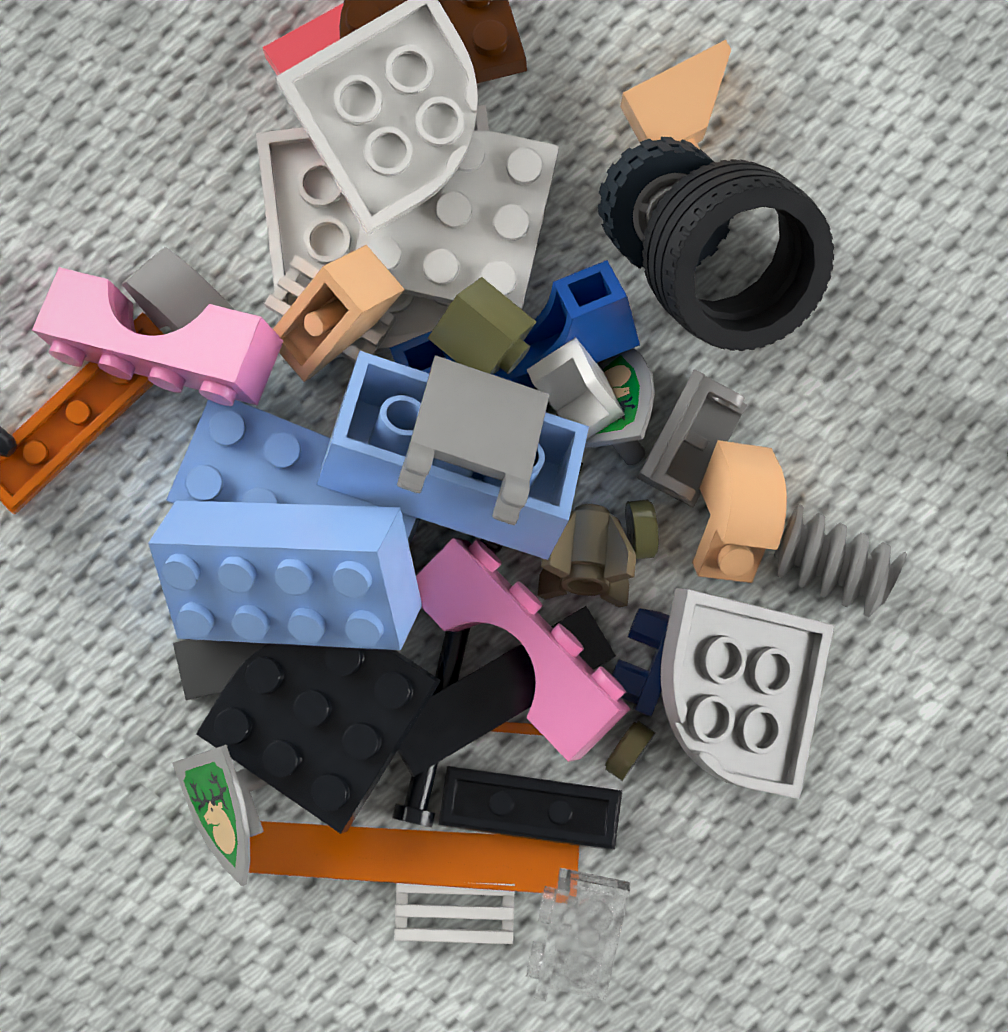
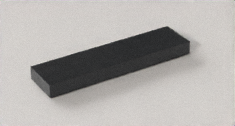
(489, 698)

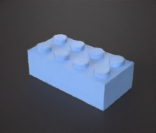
(374, 439)
(257, 459)
(287, 574)

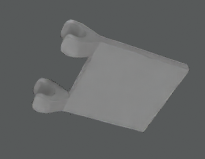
(479, 426)

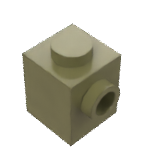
(483, 329)

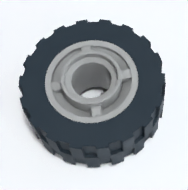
(637, 186)

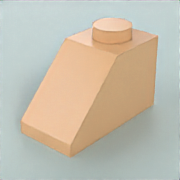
(678, 99)
(336, 310)

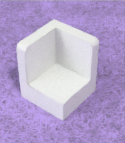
(577, 387)

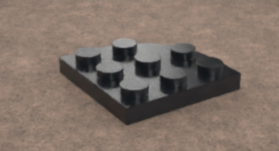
(319, 721)

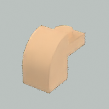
(746, 511)

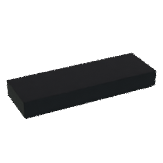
(530, 808)

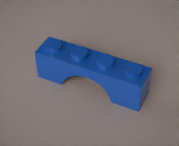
(579, 306)

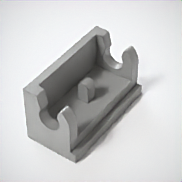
(687, 441)

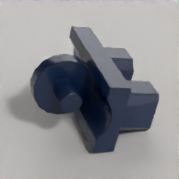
(643, 685)

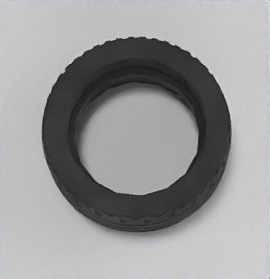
(786, 288)

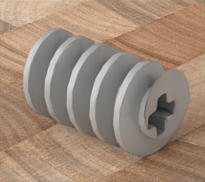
(838, 562)

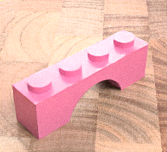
(218, 353)
(570, 700)

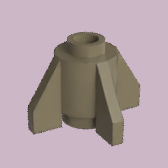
(590, 558)

